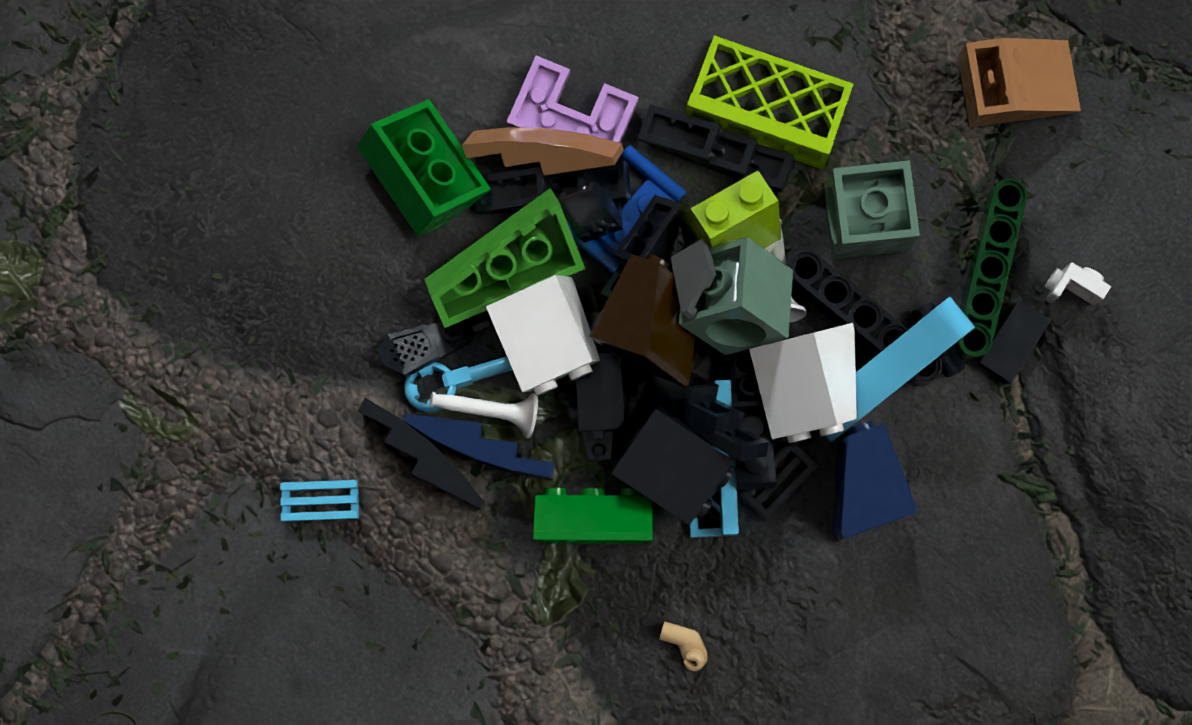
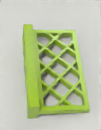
(770, 133)

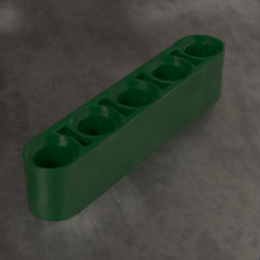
(997, 254)

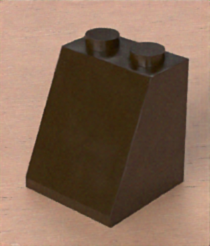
(643, 322)

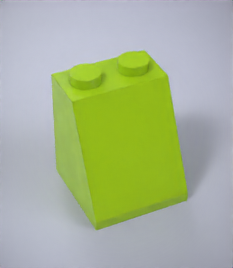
(735, 213)

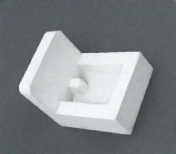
(1083, 282)

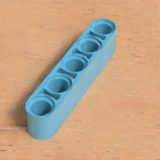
(907, 357)

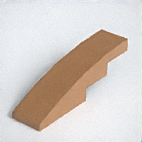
(554, 149)

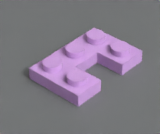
(539, 106)

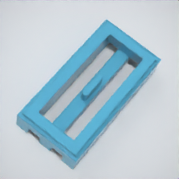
(287, 501)

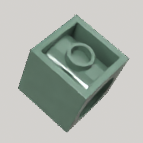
(871, 209)
(746, 300)

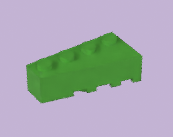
(505, 261)

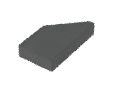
(692, 273)

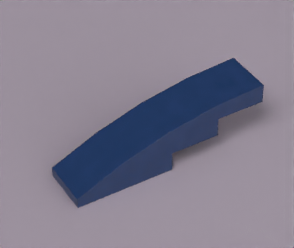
(467, 440)

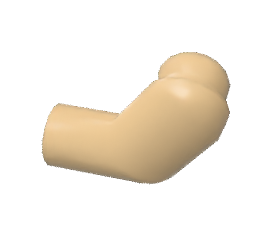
(689, 644)

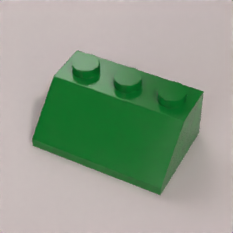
(422, 167)
(592, 517)

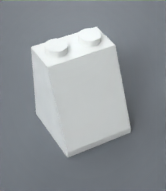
(545, 334)
(808, 382)

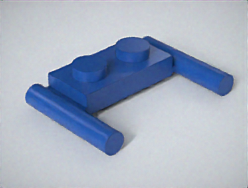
(657, 184)

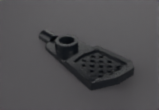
(434, 340)

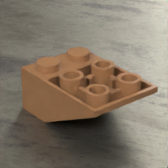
(1017, 80)

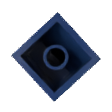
(868, 482)

